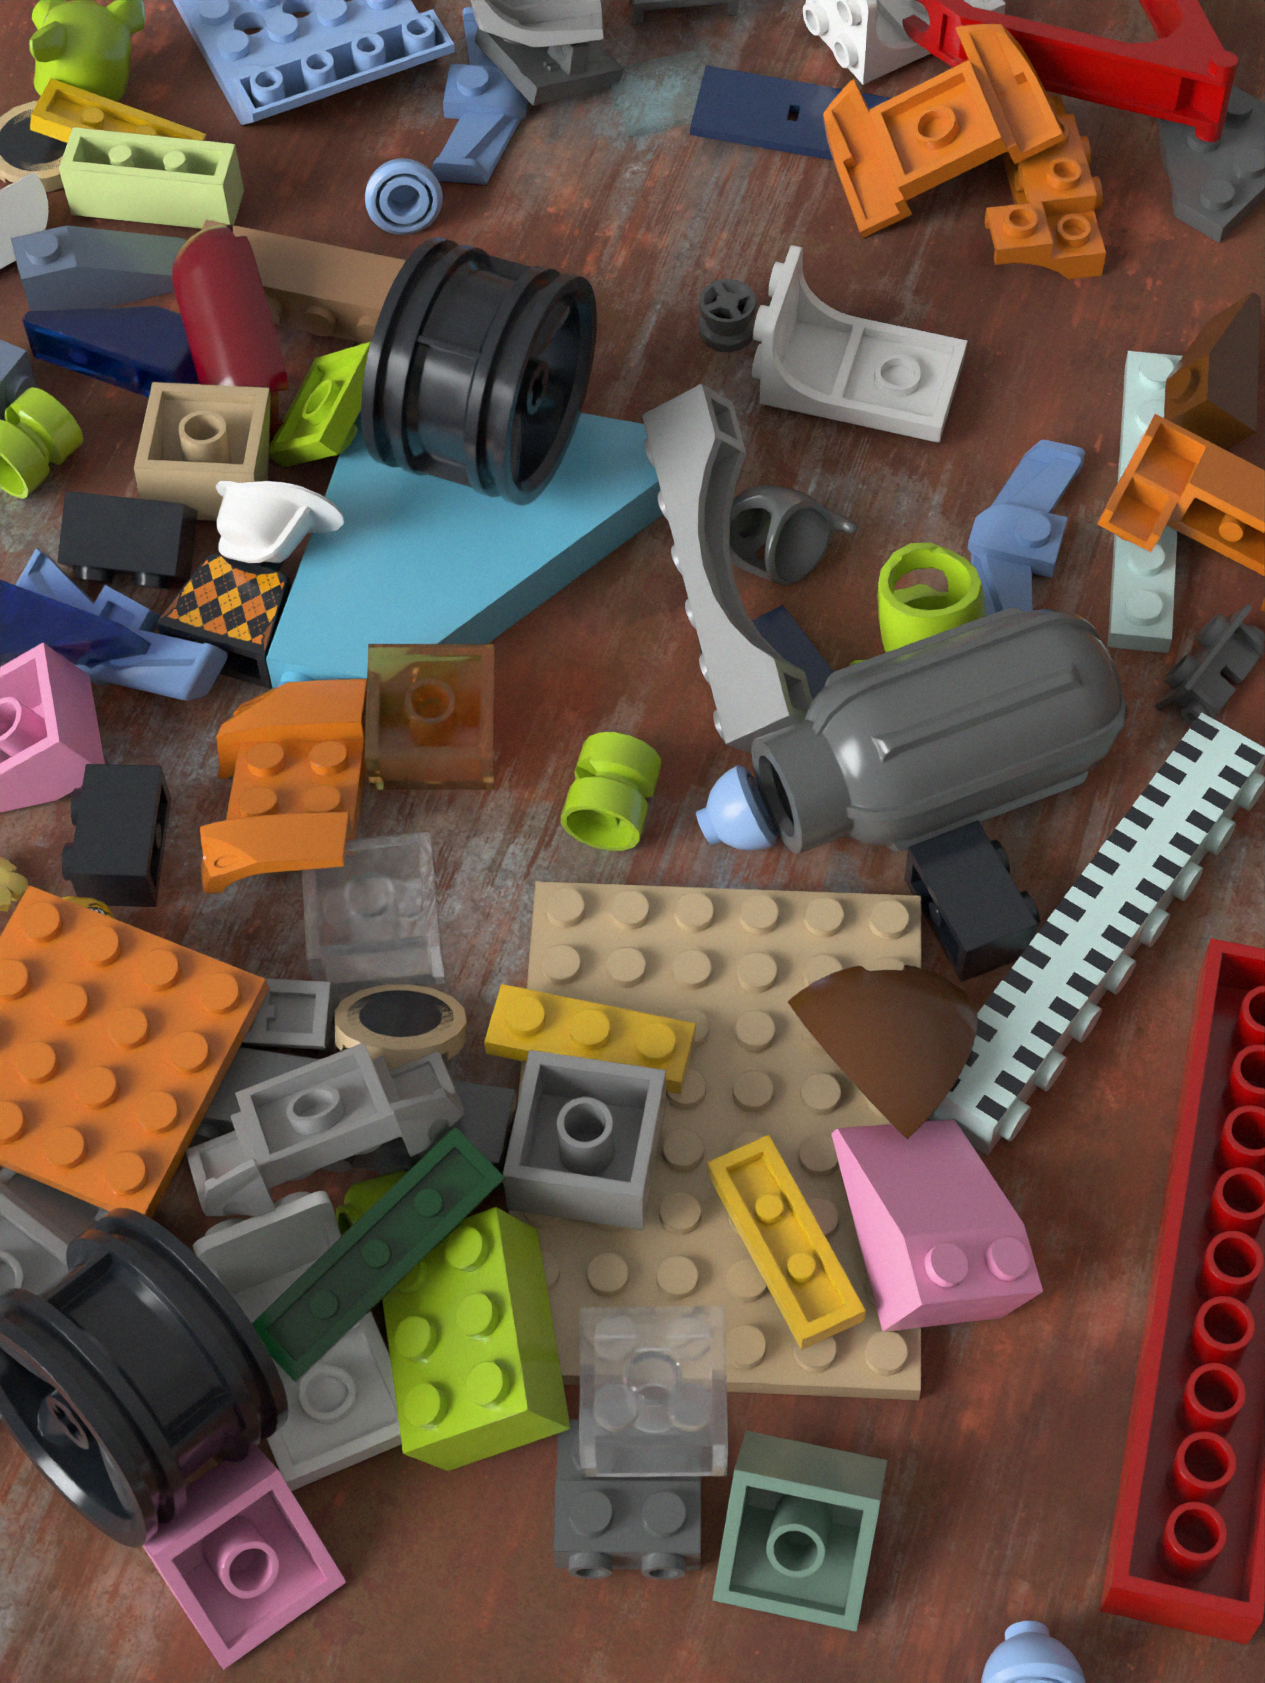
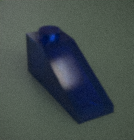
(115, 345)
(72, 632)

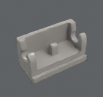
(295, 1016)

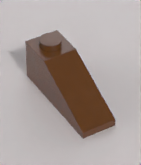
(1217, 377)

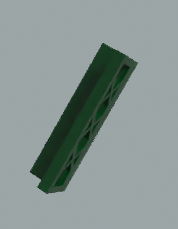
(376, 1254)

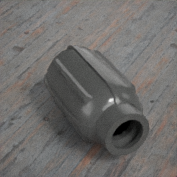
(944, 733)

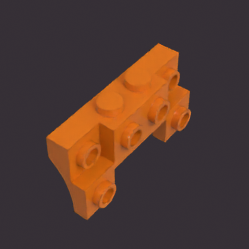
(1053, 207)
(1193, 489)

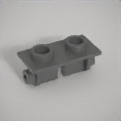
(1225, 647)

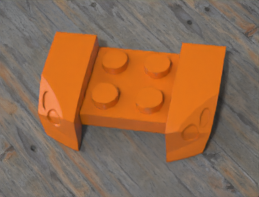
(939, 127)
(293, 782)

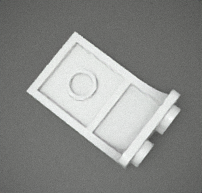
(870, 33)
(851, 365)
(347, 1400)

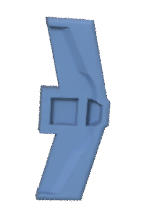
(487, 115)
(1019, 531)
(171, 665)

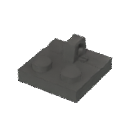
(551, 71)

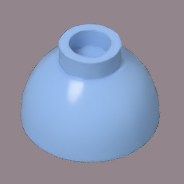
(403, 197)
(737, 813)
(1031, 1657)

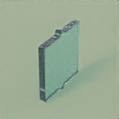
(658, 93)

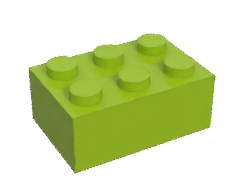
(475, 1345)

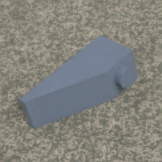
(93, 267)

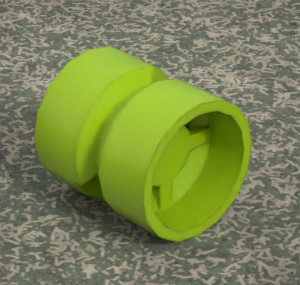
(33, 436)
(610, 791)

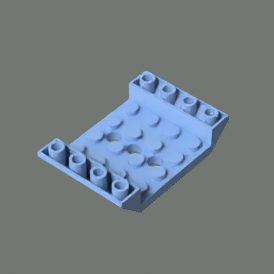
(311, 55)

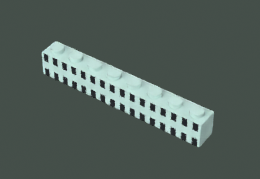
(1099, 927)

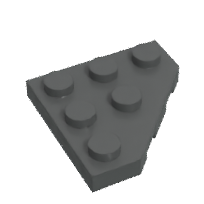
(1218, 180)

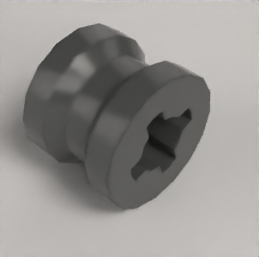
(737, 306)

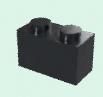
(127, 538)
(118, 834)
(971, 899)

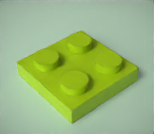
(323, 409)

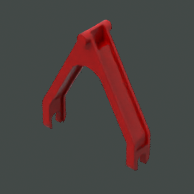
(1175, 78)

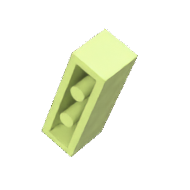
(151, 178)

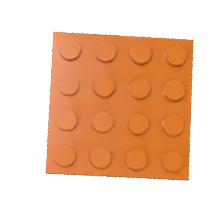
(109, 1050)

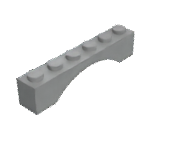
(697, 461)

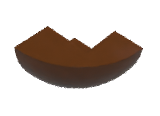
(892, 1035)

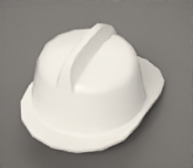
(270, 519)

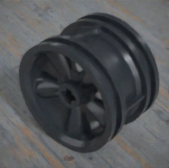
(478, 370)
(133, 1376)

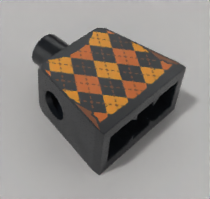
(231, 608)

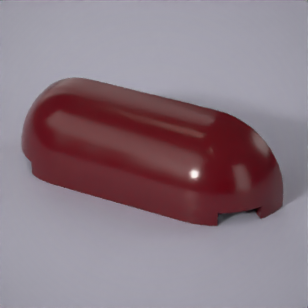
(228, 315)

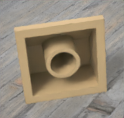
(199, 438)

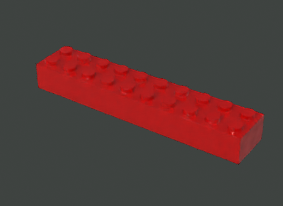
(1194, 1452)

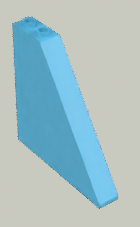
(450, 563)

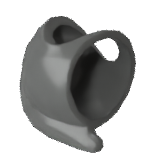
(789, 525)

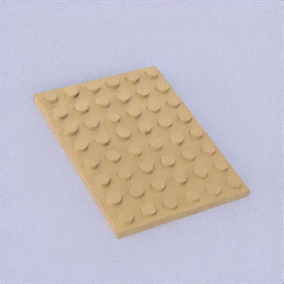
(751, 1074)

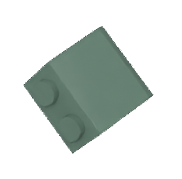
(799, 1530)

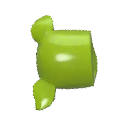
(85, 44)
(921, 610)

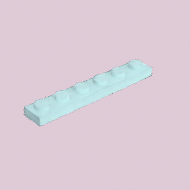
(1142, 579)

